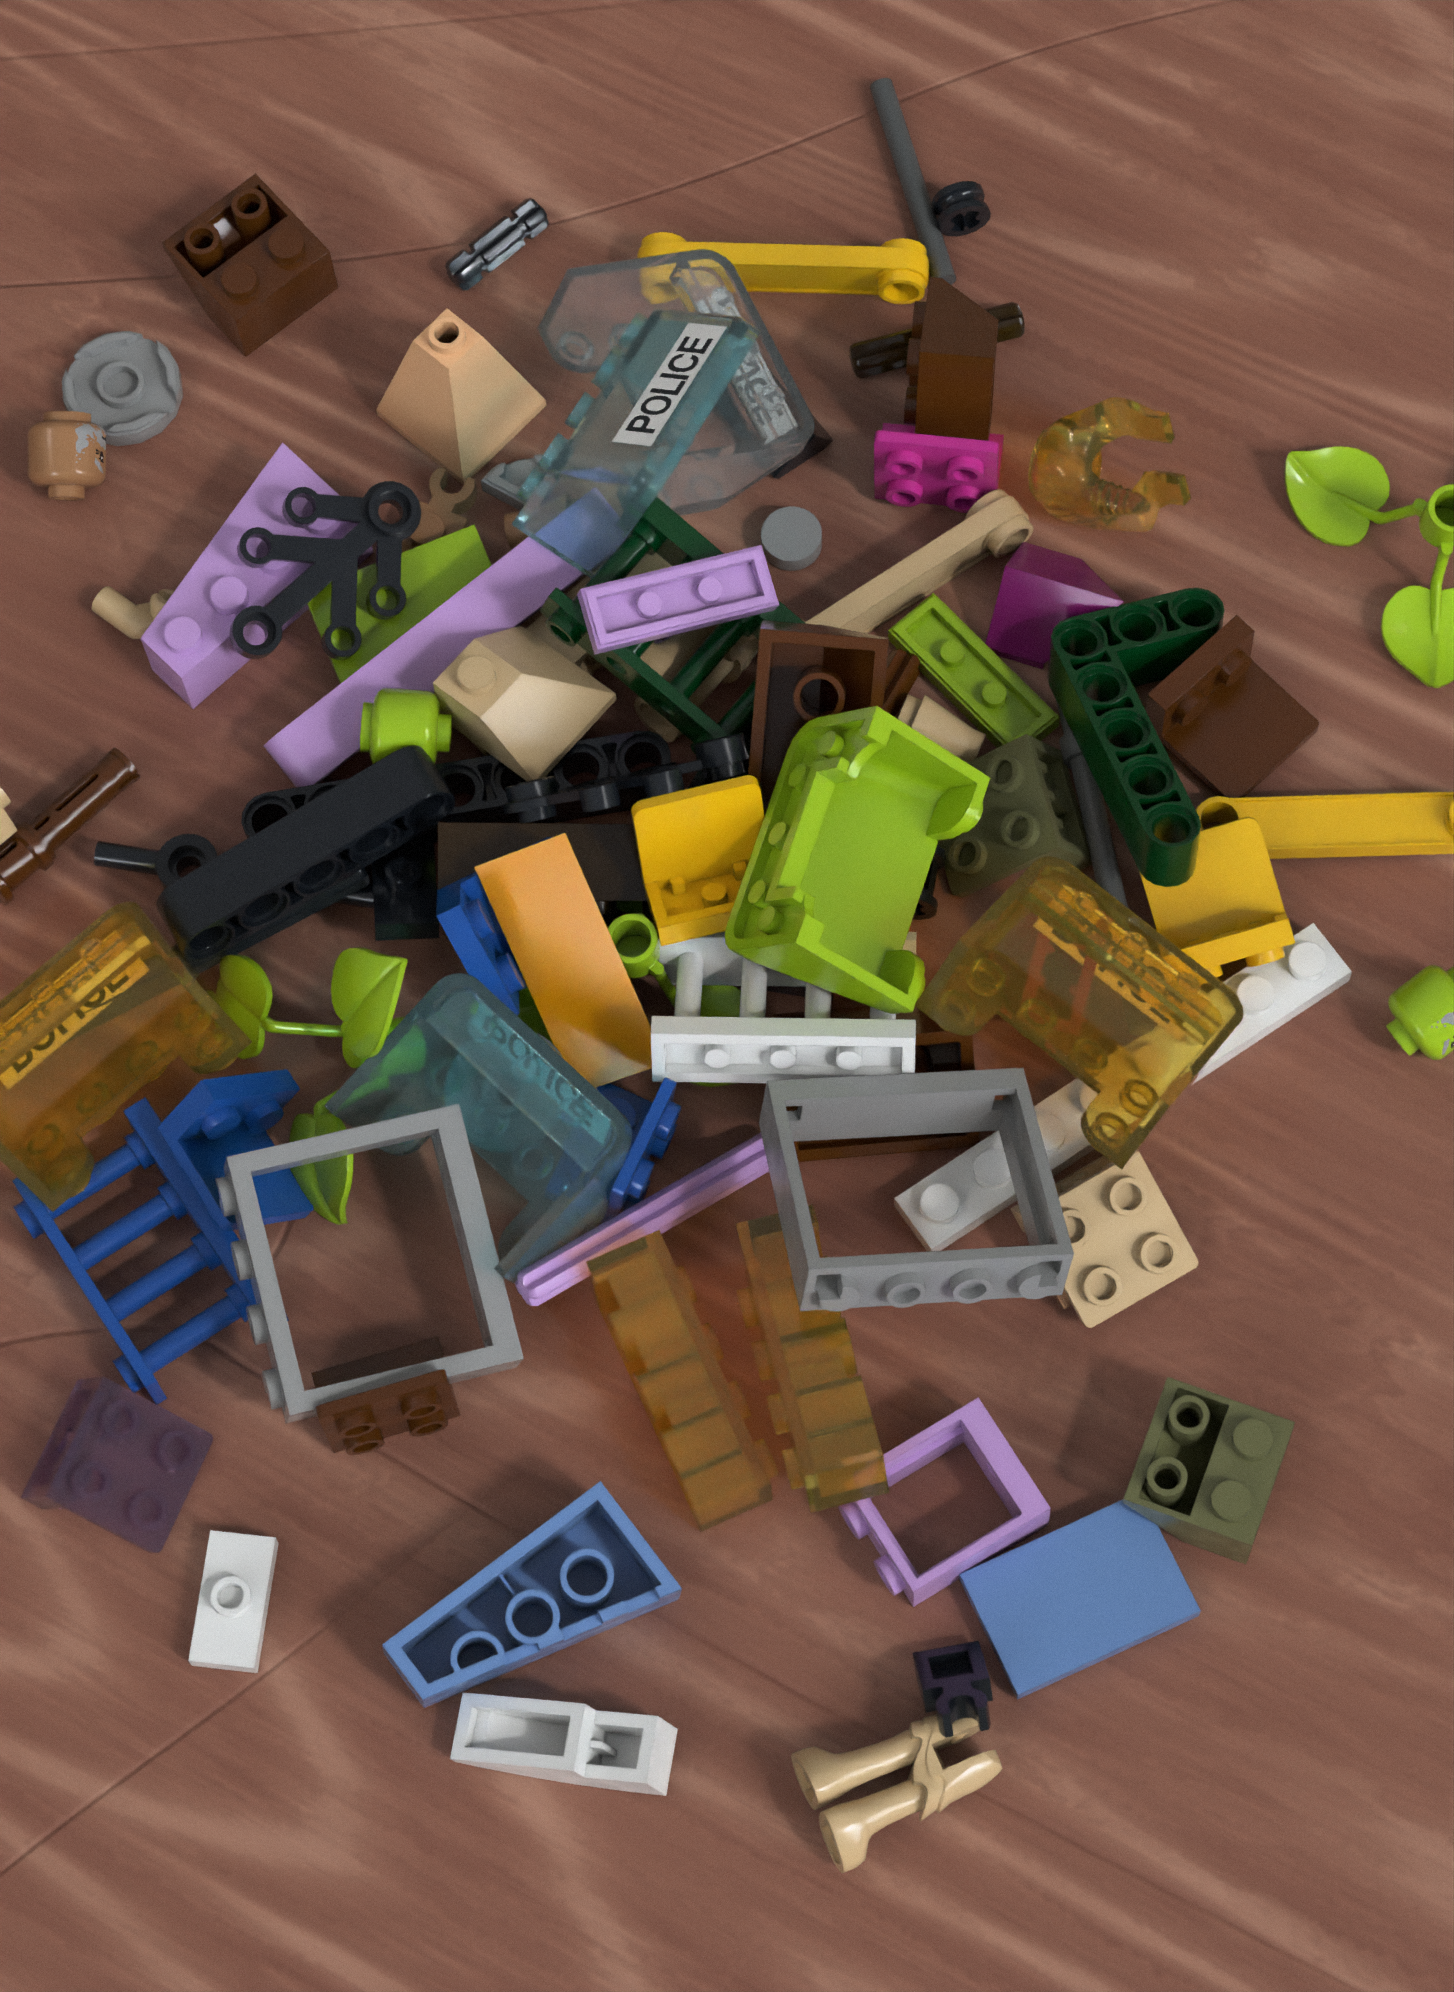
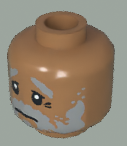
(66, 454)

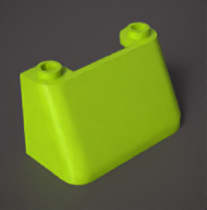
(851, 855)

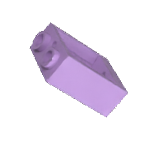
(1001, 1467)

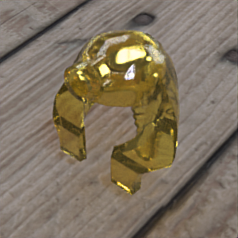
(1068, 466)

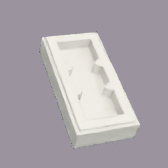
(233, 1601)

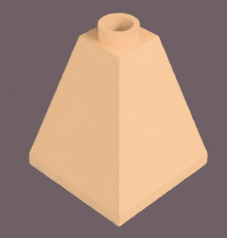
(457, 397)

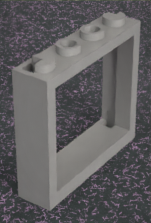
(905, 1107)
(472, 1230)

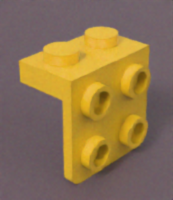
(696, 854)
(1229, 902)

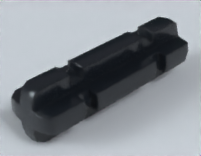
(497, 244)

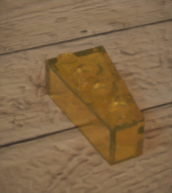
(813, 1374)

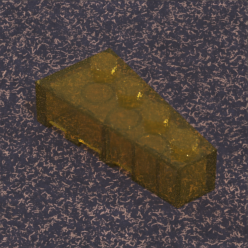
(680, 1381)

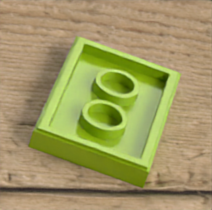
(428, 577)

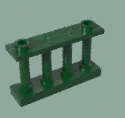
(677, 542)

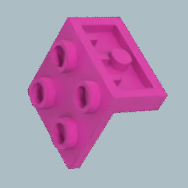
(934, 468)

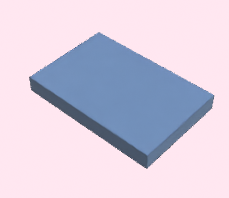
(1078, 1596)

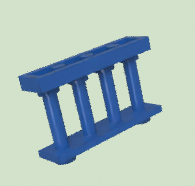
(177, 1198)

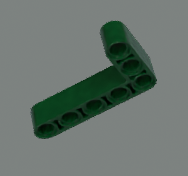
(1093, 678)

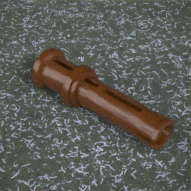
(36, 841)

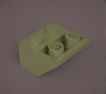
(1208, 1469)

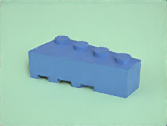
(542, 1595)

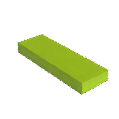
(972, 674)

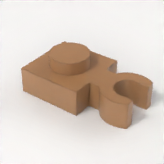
(443, 511)

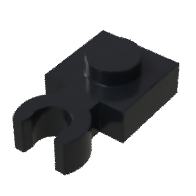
(954, 1684)

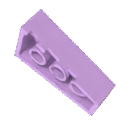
(190, 634)

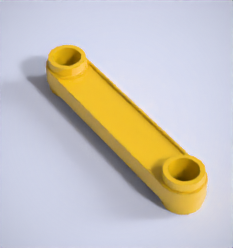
(893, 271)
(1344, 823)

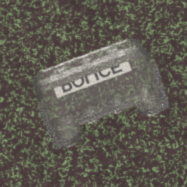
(761, 412)

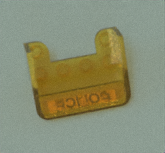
(1090, 993)
(93, 1034)

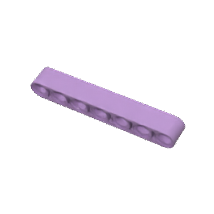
(490, 603)

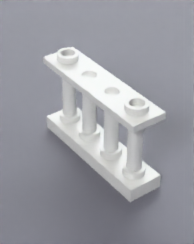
(762, 1047)

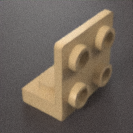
(1119, 1236)

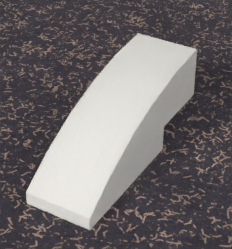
(565, 1742)

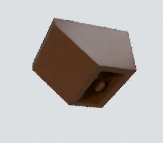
(252, 264)
(951, 365)

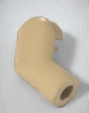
(126, 615)

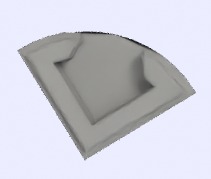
(506, 480)

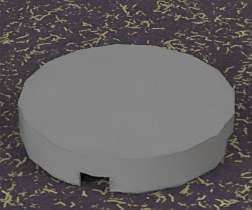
(125, 386)

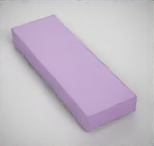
(677, 599)

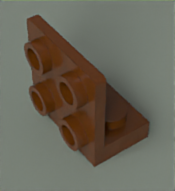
(1228, 714)
(410, 1405)

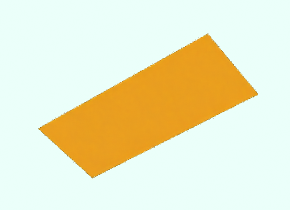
(569, 960)

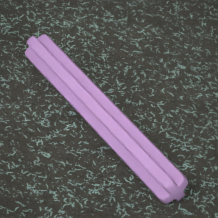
(657, 1212)

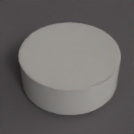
(791, 538)

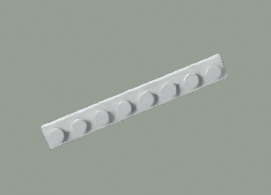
(979, 1180)

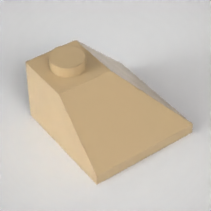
(520, 700)

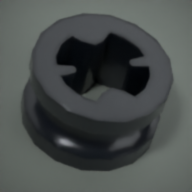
(961, 208)

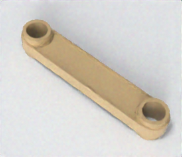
(991, 526)

